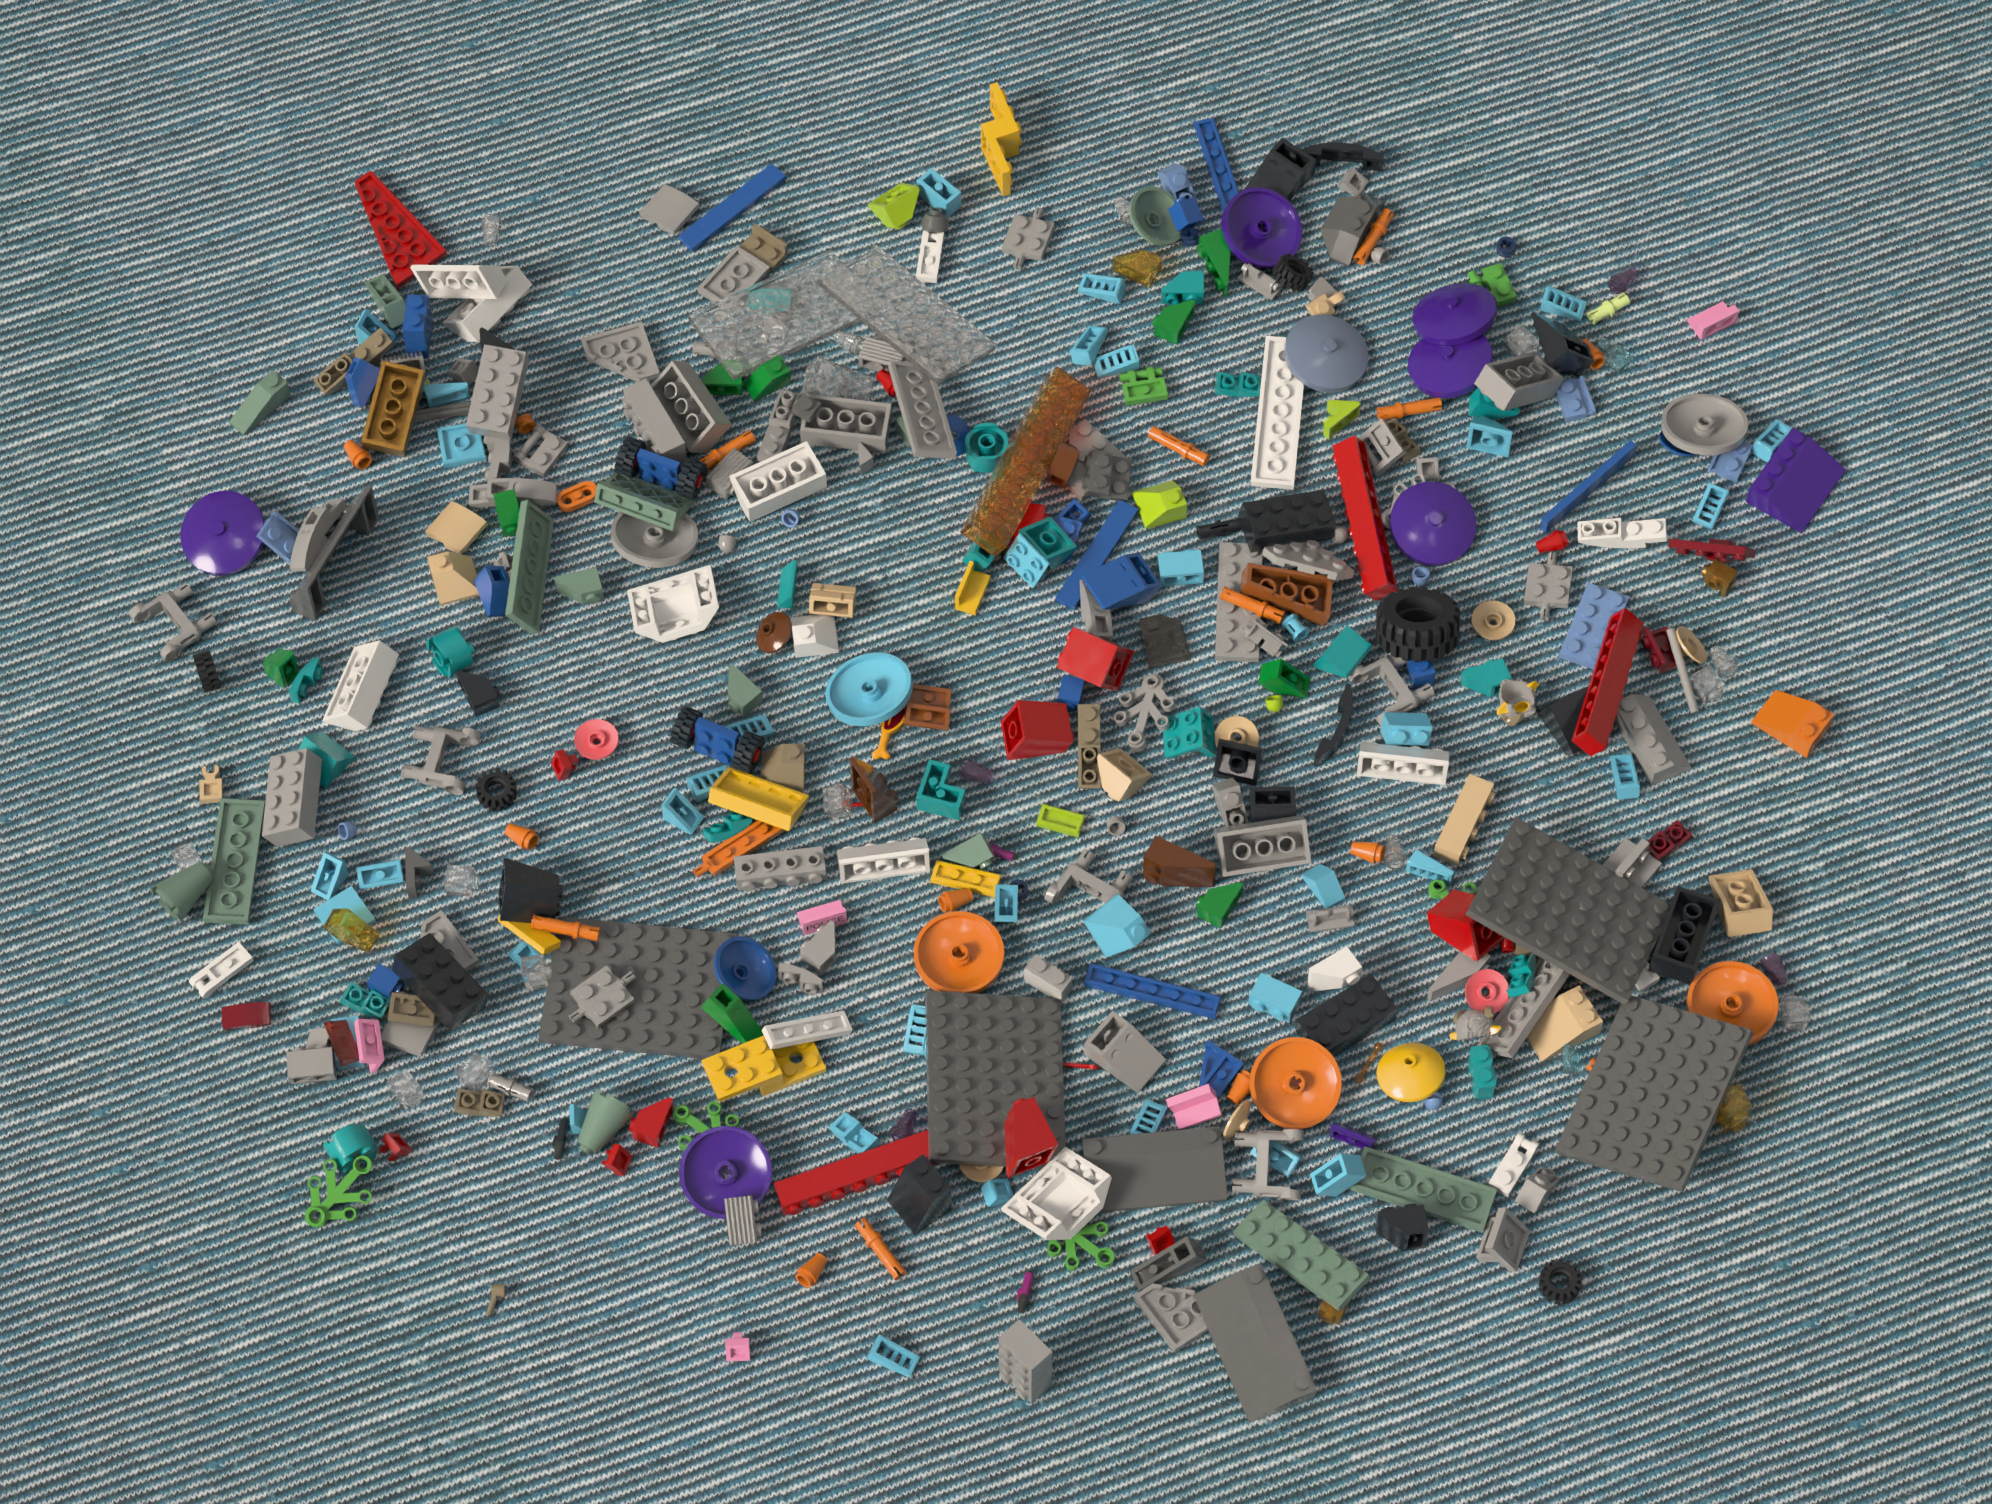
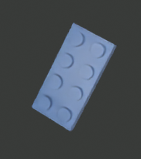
(1590, 624)

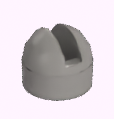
(1380, 255)
(1340, 535)
(726, 543)
(1110, 826)

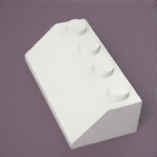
(460, 281)
(486, 313)
(778, 481)
(361, 686)
(1403, 763)
(883, 860)

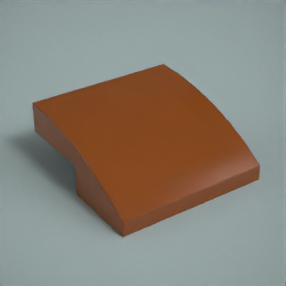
(928, 708)

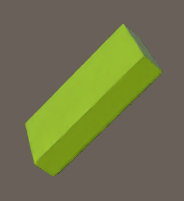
(1060, 820)

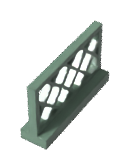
(647, 508)

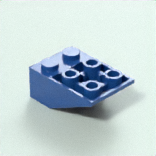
(1122, 582)

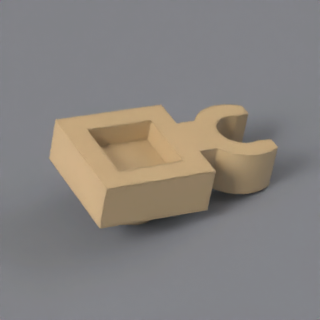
(212, 788)

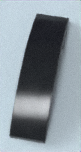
(1346, 152)
(1328, 747)

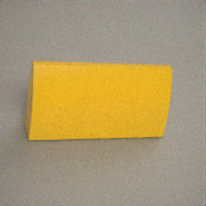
(758, 798)

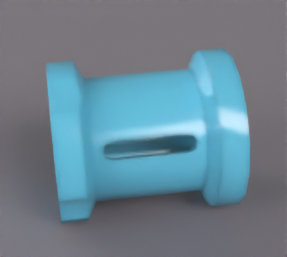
(1295, 628)

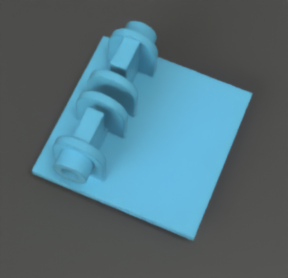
(1026, 561)

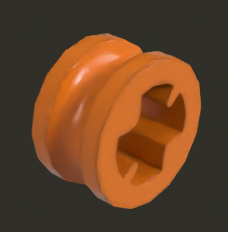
(525, 423)

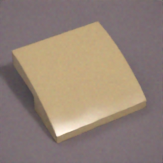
(456, 527)

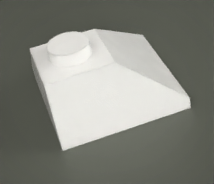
(814, 635)
(1334, 972)

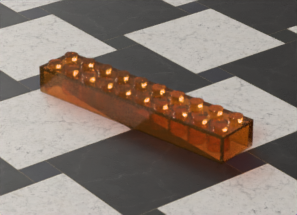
(1025, 461)

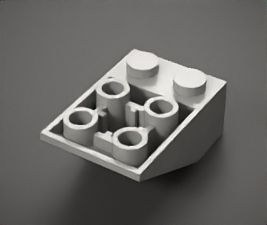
(1123, 1052)

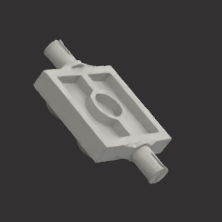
(1028, 238)
(1548, 586)
(602, 996)

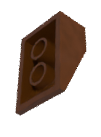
(872, 790)
(1176, 866)

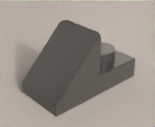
(415, 868)

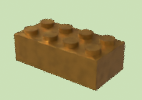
(393, 409)

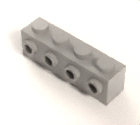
(780, 868)

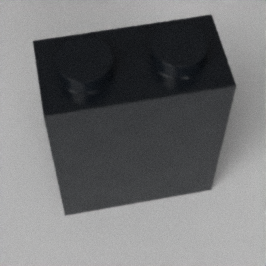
(1562, 719)
(527, 892)
(920, 1195)

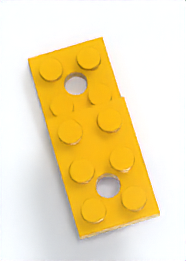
(1000, 139)
(761, 1068)

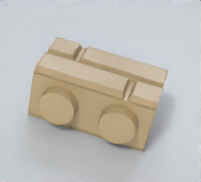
(832, 600)

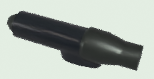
(560, 1138)

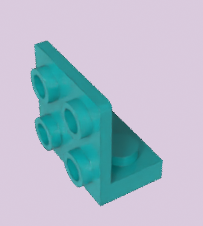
(1190, 732)

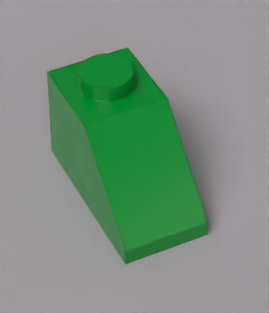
(1174, 321)
(768, 379)
(720, 383)
(507, 512)
(281, 667)
(1283, 679)
(1219, 903)

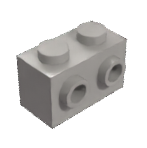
(311, 1065)

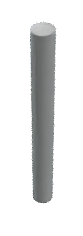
(1683, 673)

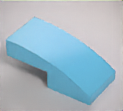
(853, 1134)

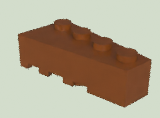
(1290, 591)

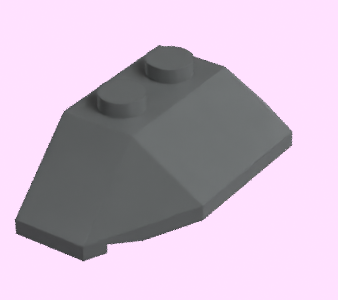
(1349, 225)

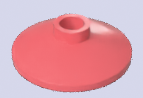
(594, 731)
(1496, 987)

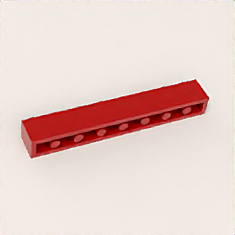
(1364, 518)
(1608, 682)
(849, 1174)

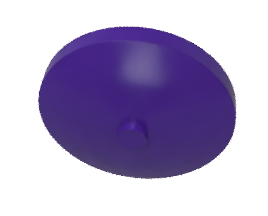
(1261, 227)
(1454, 314)
(1448, 369)
(1432, 523)
(222, 533)
(724, 1165)

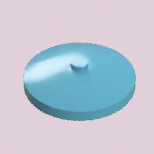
(869, 689)

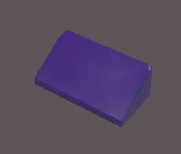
(1352, 1136)

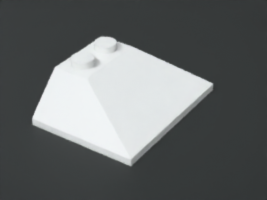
(674, 605)
(1060, 1197)

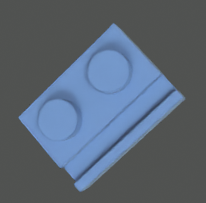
(1575, 399)
(1731, 463)
(279, 535)

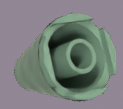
(183, 889)
(602, 1121)

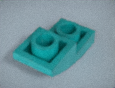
(1238, 386)
(306, 677)
(731, 826)
(1522, 973)
(364, 1001)

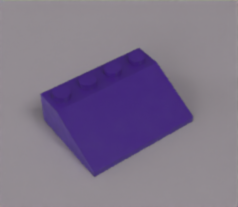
(1795, 481)

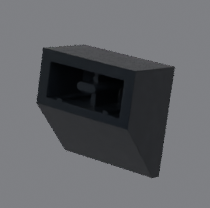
(1271, 803)
(1403, 1226)

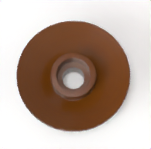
(773, 632)

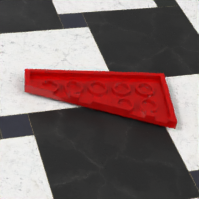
(397, 231)

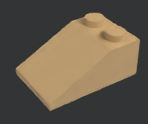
(1742, 903)
(1565, 1021)

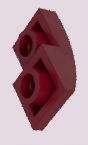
(1669, 840)
(246, 1015)

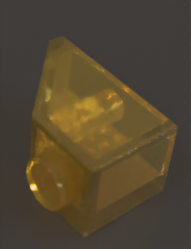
(1138, 266)
(351, 929)

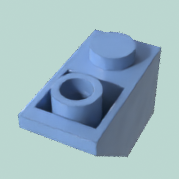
(1176, 181)

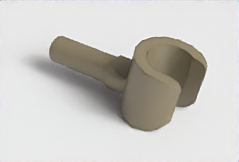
(497, 1290)

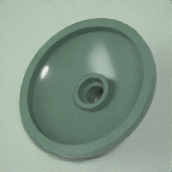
(1151, 216)

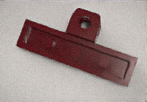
(1715, 549)

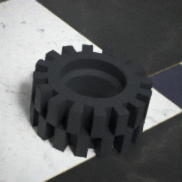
(1293, 272)
(207, 671)
(496, 778)
(1554, 1293)

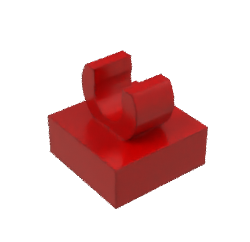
(563, 764)
(396, 1144)
(618, 1159)
(1160, 1239)

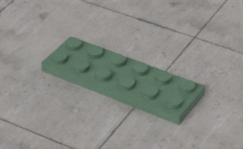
(529, 567)
(234, 861)
(1441, 1193)
(1301, 1255)

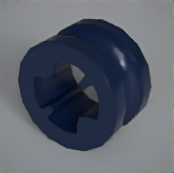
(1190, 237)
(1502, 251)
(1021, 885)

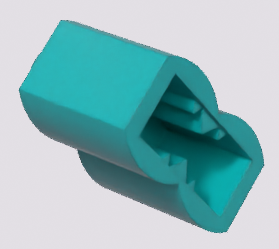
(1482, 1072)

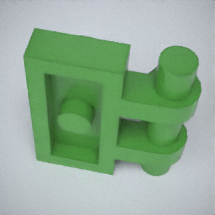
(1497, 283)
(1145, 390)

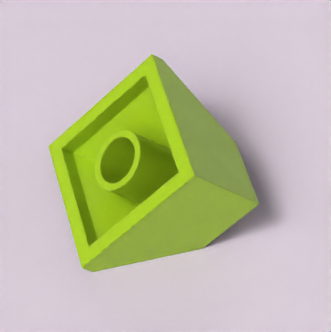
(896, 205)
(1160, 504)

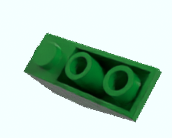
(1217, 258)
(732, 1014)

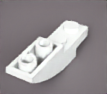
(1619, 534)

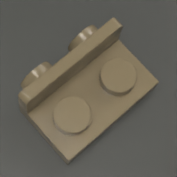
(766, 247)
(409, 1009)

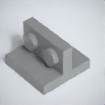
(1633, 862)
(1503, 1240)

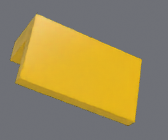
(971, 590)

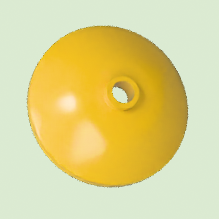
(1414, 1080)

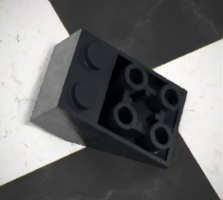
(1284, 169)
(1561, 346)

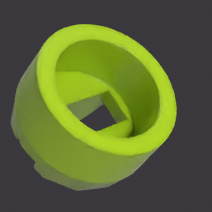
(1274, 703)

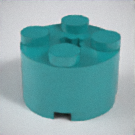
(985, 447)
(450, 651)
(349, 1144)

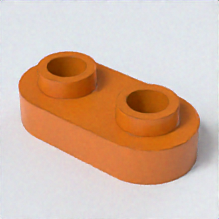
(577, 496)

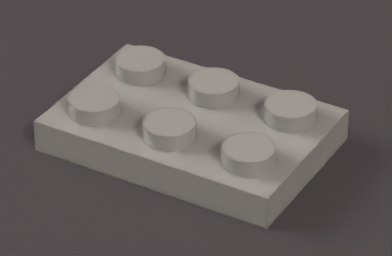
(732, 275)

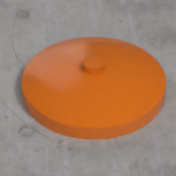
(958, 953)
(1736, 996)
(1295, 1083)

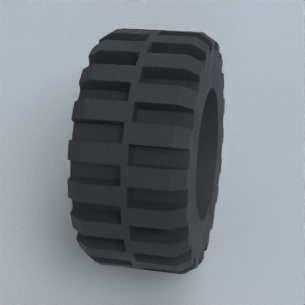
(1417, 624)

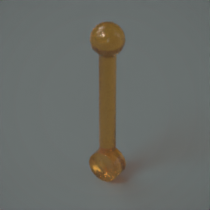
(1359, 1078)

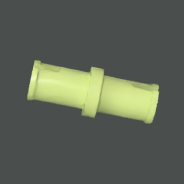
(1608, 308)

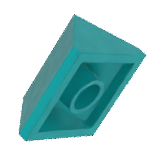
(1049, 541)
(1343, 653)
(333, 756)

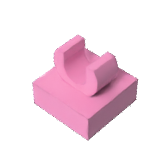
(737, 1348)

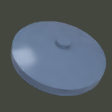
(1326, 353)

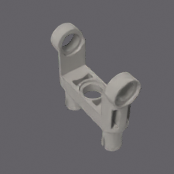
(189, 630)
(1386, 668)
(440, 738)
(1077, 876)
(1260, 1184)

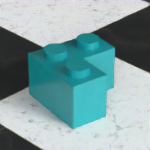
(936, 795)

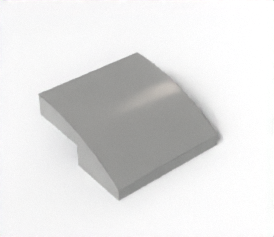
(669, 209)
(409, 1037)

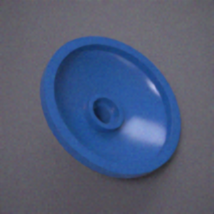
(751, 962)

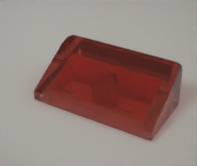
(342, 1042)

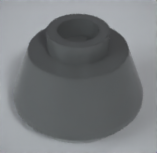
(935, 220)

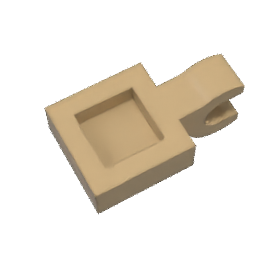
(1324, 305)

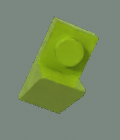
(1340, 416)

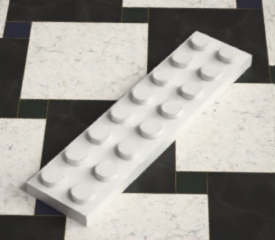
(1277, 420)

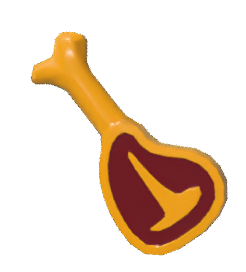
(888, 728)

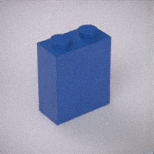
(418, 325)

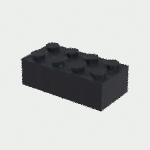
(1287, 520)
(1684, 935)
(440, 981)
(1348, 1016)

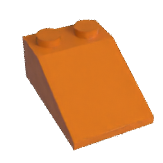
(1794, 721)

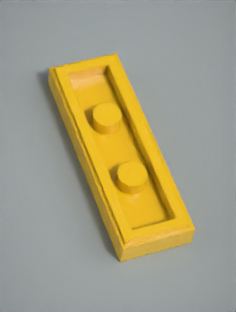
(965, 877)
(538, 939)

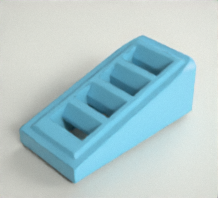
(1114, 293)
(1553, 308)
(1087, 346)
(1122, 353)
(445, 393)
(1765, 450)
(1714, 490)
(747, 724)
(702, 778)
(1625, 789)
(1427, 867)
(917, 1016)
(1140, 1118)
(889, 1363)

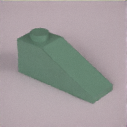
(387, 300)
(261, 402)

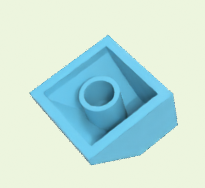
(1489, 436)
(1116, 926)

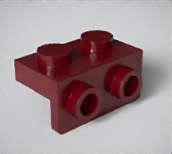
(1659, 649)

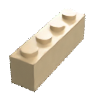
(1463, 820)

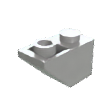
(1230, 802)
(821, 950)
(1537, 1189)

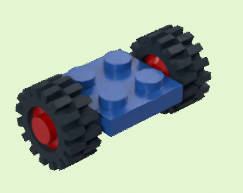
(660, 469)
(717, 740)

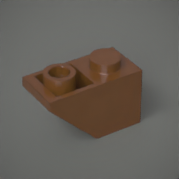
(1063, 465)

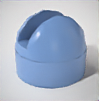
(789, 520)
(1420, 575)
(347, 830)
(1434, 1103)

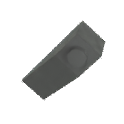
(1169, 1263)

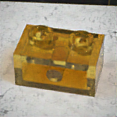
(1734, 1110)

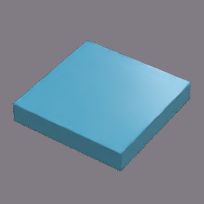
(460, 446)
(346, 899)

